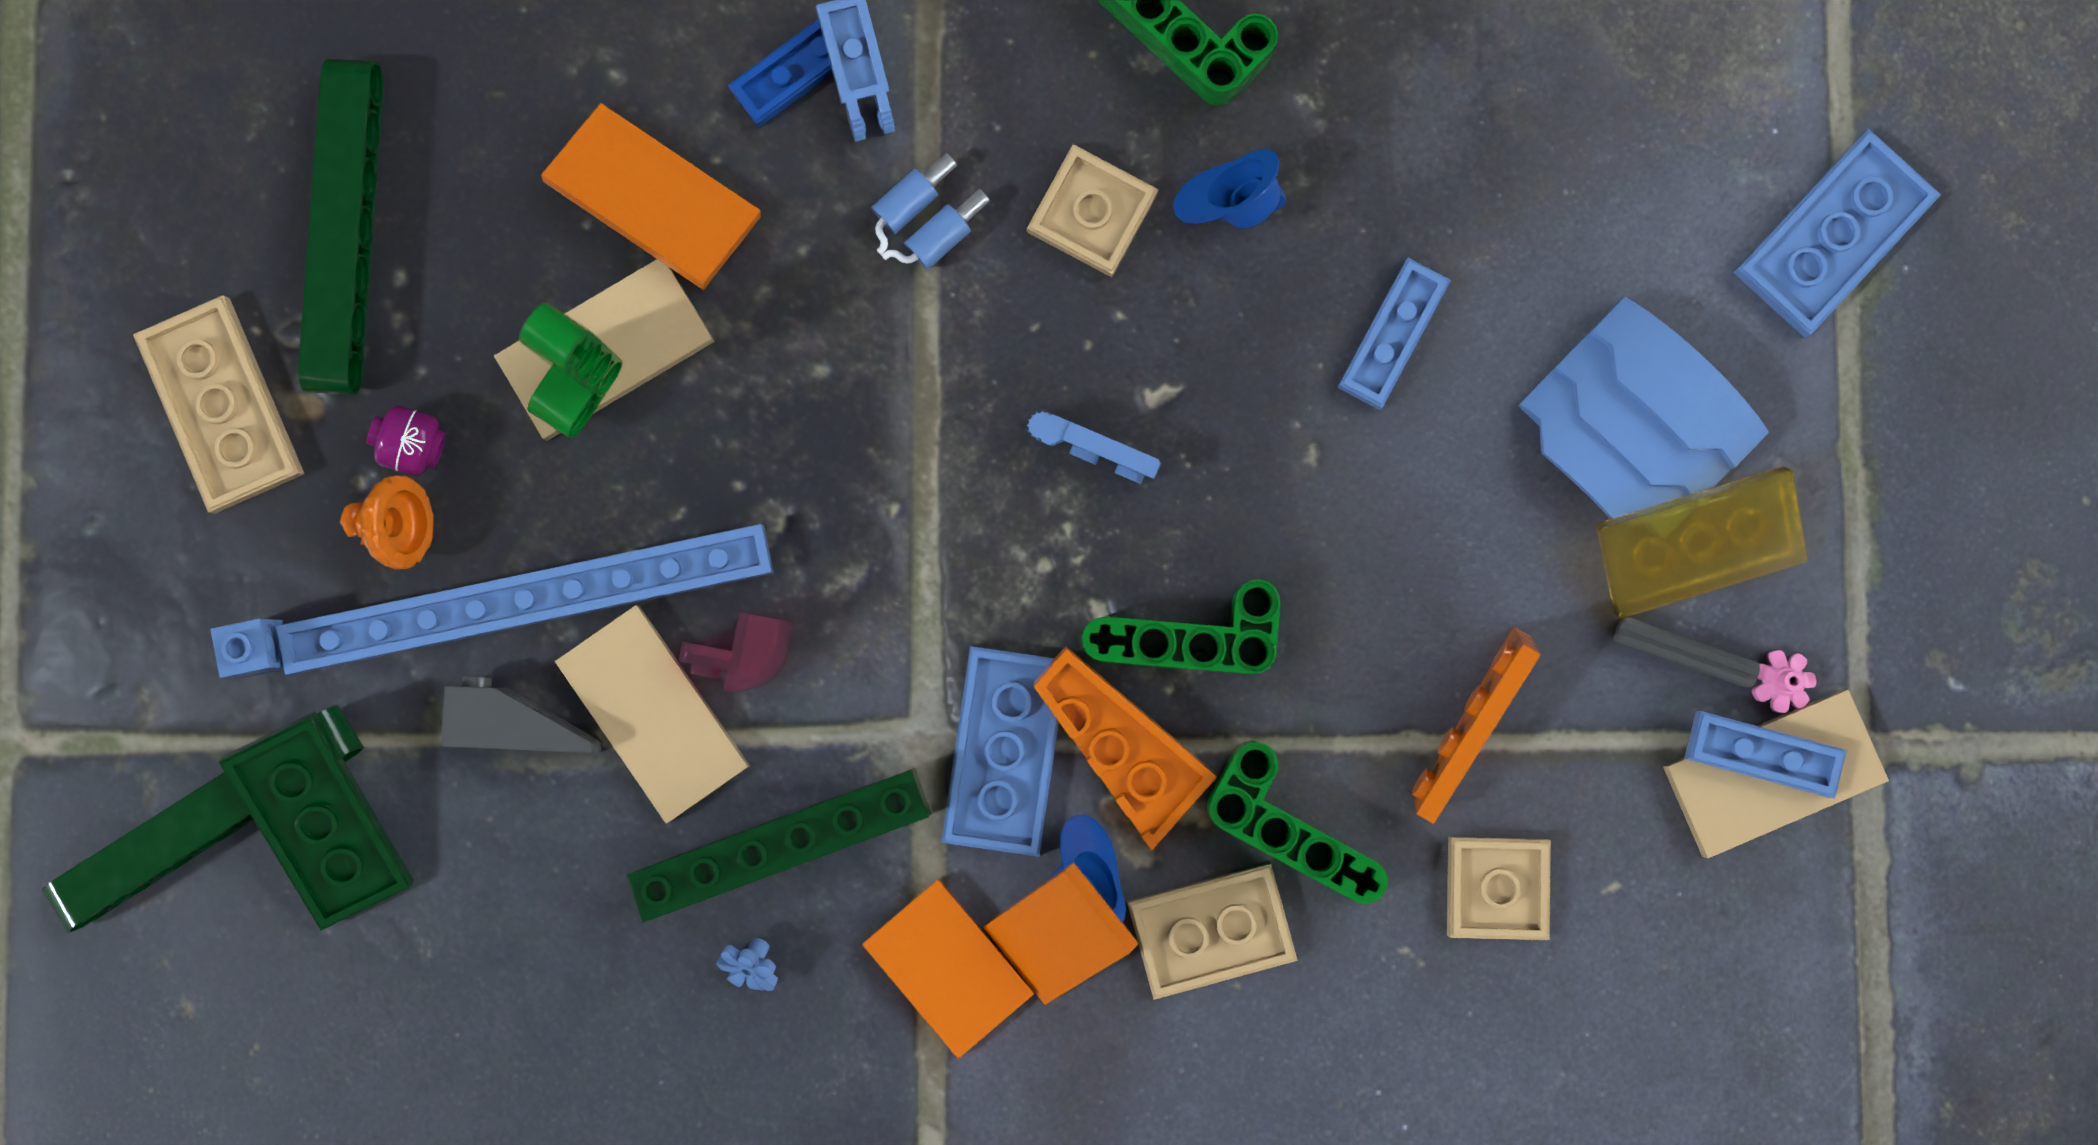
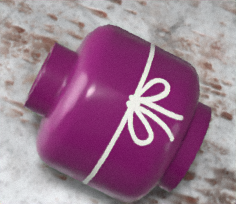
(406, 440)

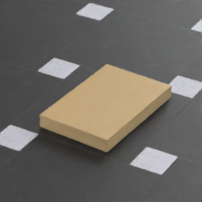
(1212, 931)

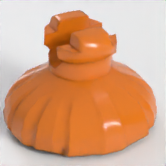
(392, 522)

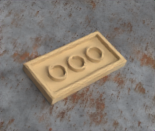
(639, 318)
(218, 404)
(652, 714)
(1735, 808)

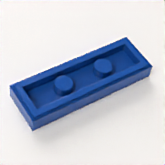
(783, 75)

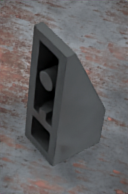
(502, 719)

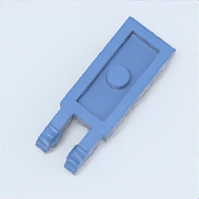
(855, 61)
(1091, 445)

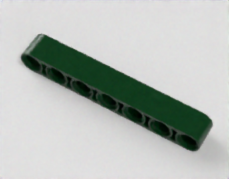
(341, 227)
(165, 842)

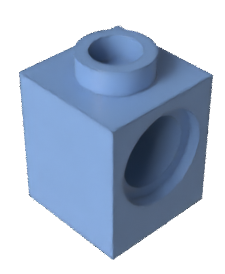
(247, 648)

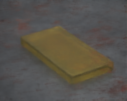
(1702, 542)

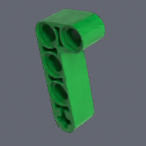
(1211, 50)
(578, 373)
(1179, 635)
(1298, 834)

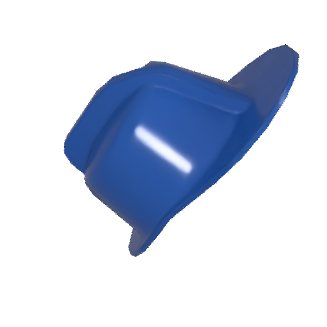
(1236, 192)
(1093, 853)

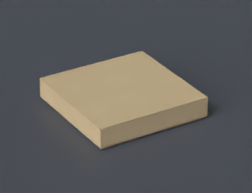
(1092, 210)
(1498, 888)

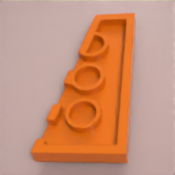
(1480, 718)
(1131, 753)

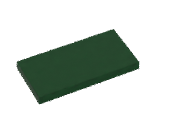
(316, 821)

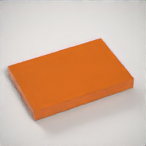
(1060, 934)
(948, 968)

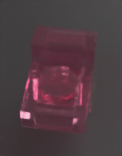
(755, 658)

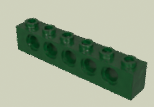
(778, 845)

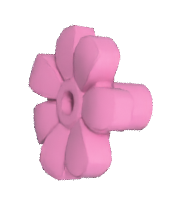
(1784, 681)

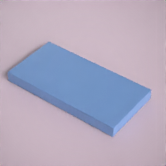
(1836, 233)
(1001, 755)

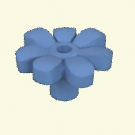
(749, 966)

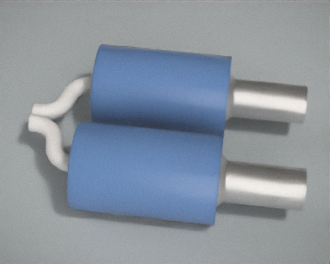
(909, 199)

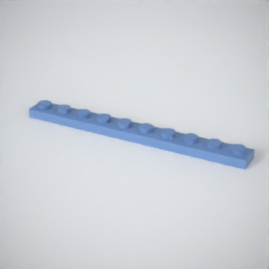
(524, 599)

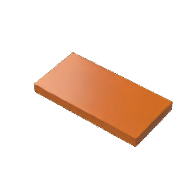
(651, 196)

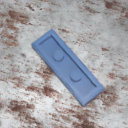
(1394, 333)
(1765, 754)

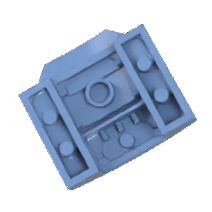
(1640, 415)

